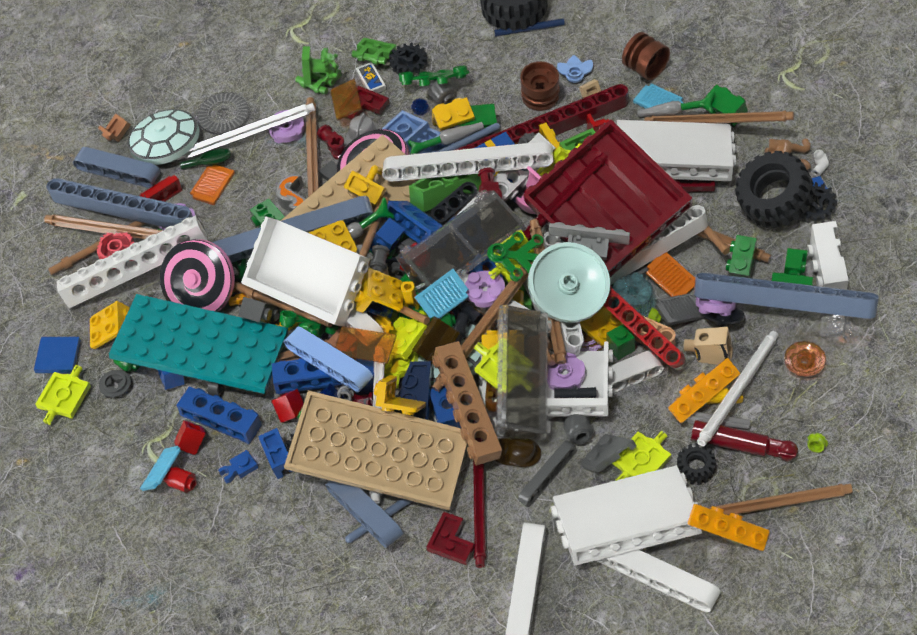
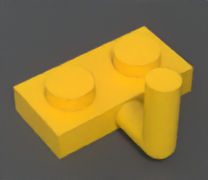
(365, 185)

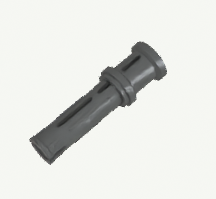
(379, 259)

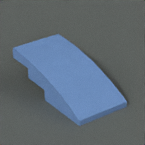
(414, 129)

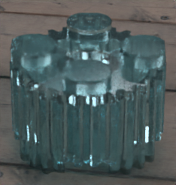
(635, 291)

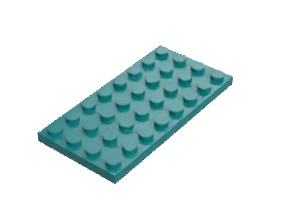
(199, 343)

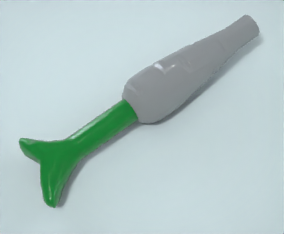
(677, 107)
(446, 137)
(356, 228)

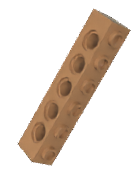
(453, 355)

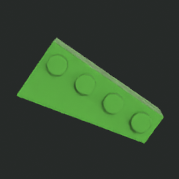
(431, 191)

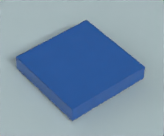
(57, 354)

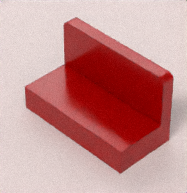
(164, 189)

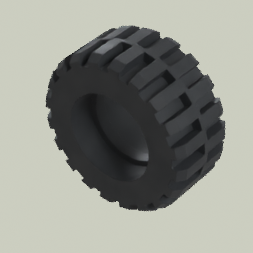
(513, 13)
(789, 203)

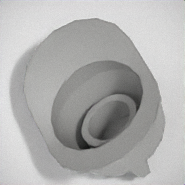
(358, 126)

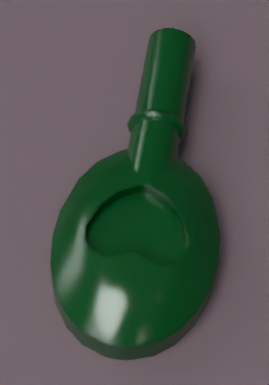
(208, 158)

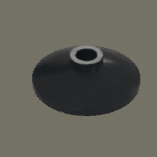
(736, 316)

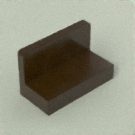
(435, 335)

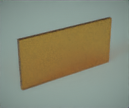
(346, 99)
(365, 344)

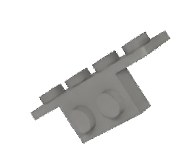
(593, 238)

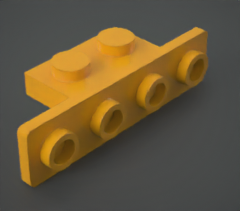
(703, 390)
(728, 526)

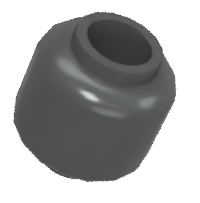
(441, 92)
(578, 428)

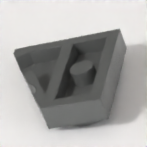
(606, 452)

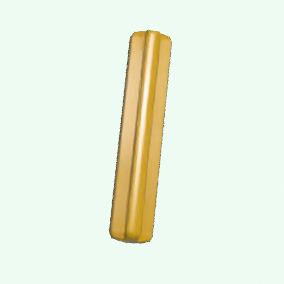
(384, 322)

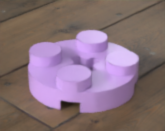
(288, 134)
(483, 279)
(722, 307)
(573, 378)

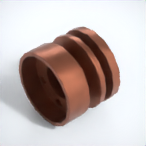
(645, 56)
(539, 85)

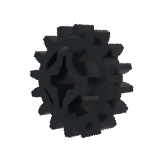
(408, 59)
(823, 198)

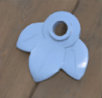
(575, 69)

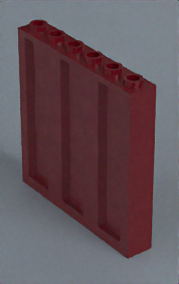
(623, 194)

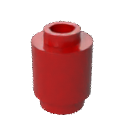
(180, 479)

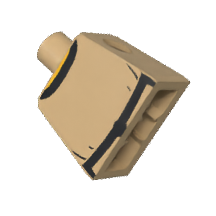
(711, 345)

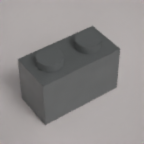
(259, 311)

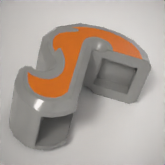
(288, 190)

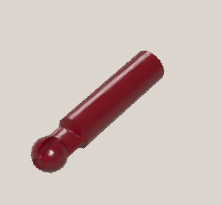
(748, 442)

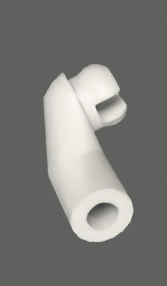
(821, 163)

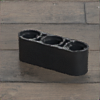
(456, 196)

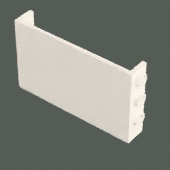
(686, 148)
(305, 271)
(596, 375)
(624, 515)

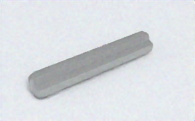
(733, 422)

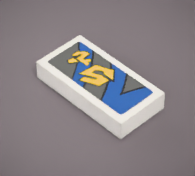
(370, 78)

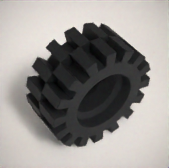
(700, 454)

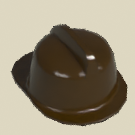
(519, 452)

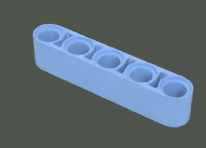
(328, 359)

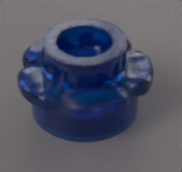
(420, 106)

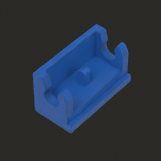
(275, 451)

